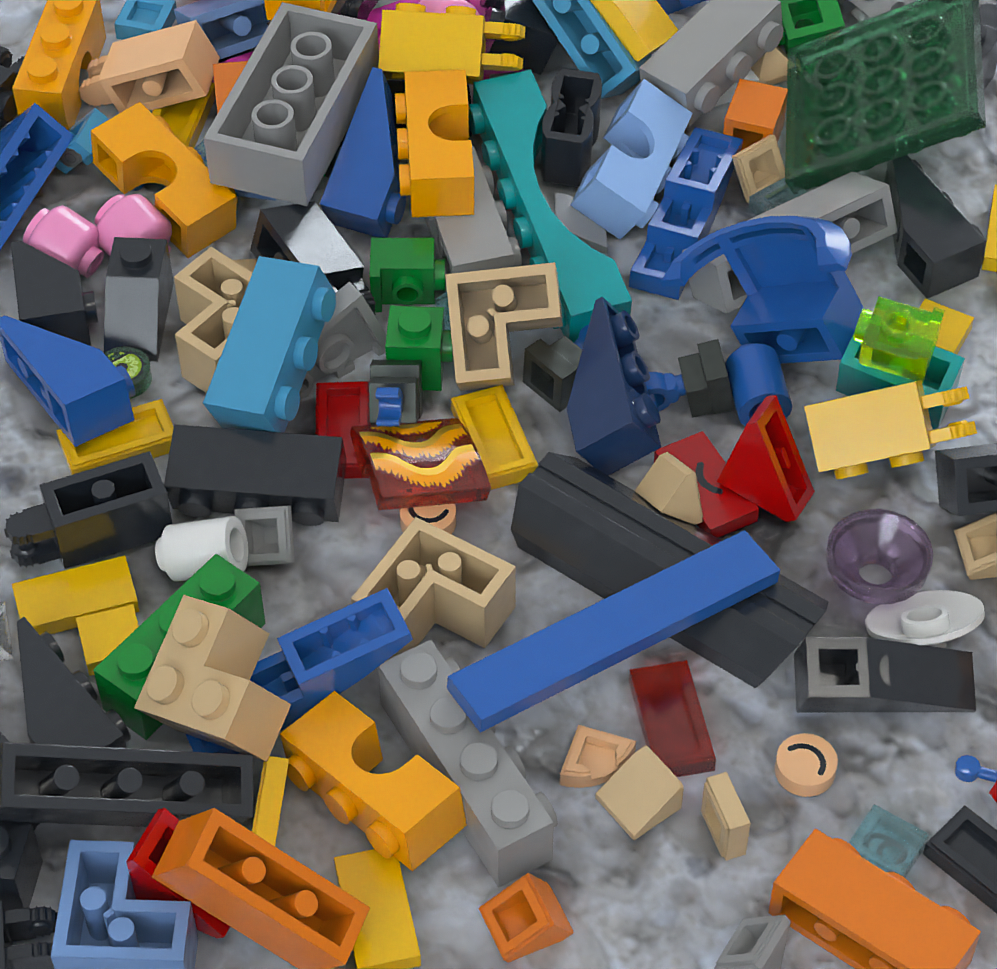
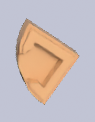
(594, 757)

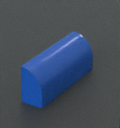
(27, 156)

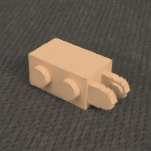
(152, 69)

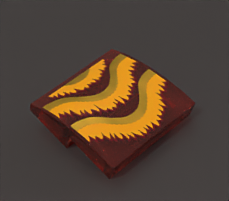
(420, 464)

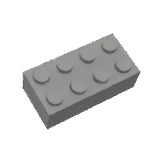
(292, 104)

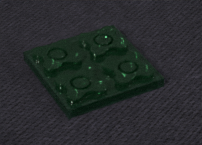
(883, 90)

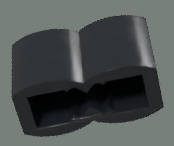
(570, 126)

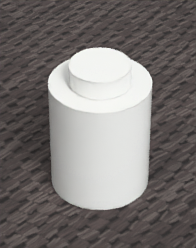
(191, 544)

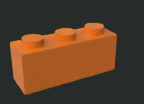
(261, 891)
(868, 913)

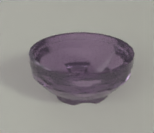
(883, 540)

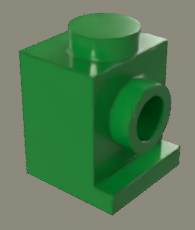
(808, 20)
(405, 271)

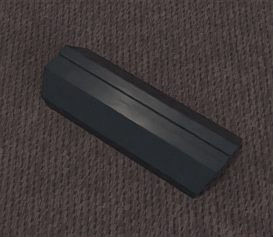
(615, 538)

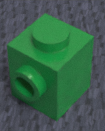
(422, 336)

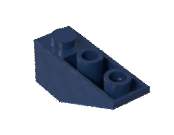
(609, 399)

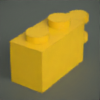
(443, 41)
(880, 426)

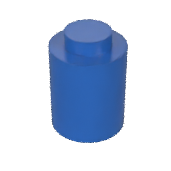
(754, 375)

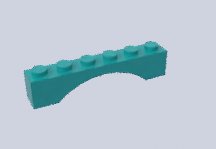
(509, 120)

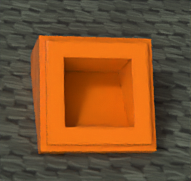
(525, 918)

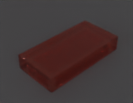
(672, 717)

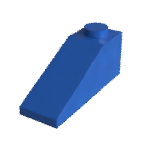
(365, 177)
(68, 380)

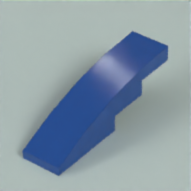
(687, 208)
(327, 657)

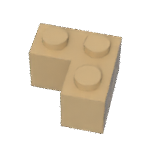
(208, 302)
(487, 308)
(444, 583)
(205, 684)

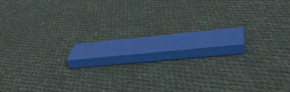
(611, 630)

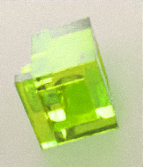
(898, 338)

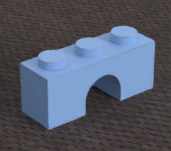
(624, 180)

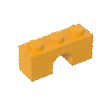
(62, 44)
(435, 143)
(142, 150)
(399, 811)

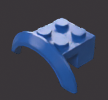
(791, 280)

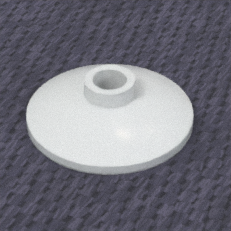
(926, 618)

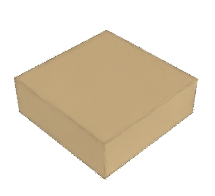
(725, 816)

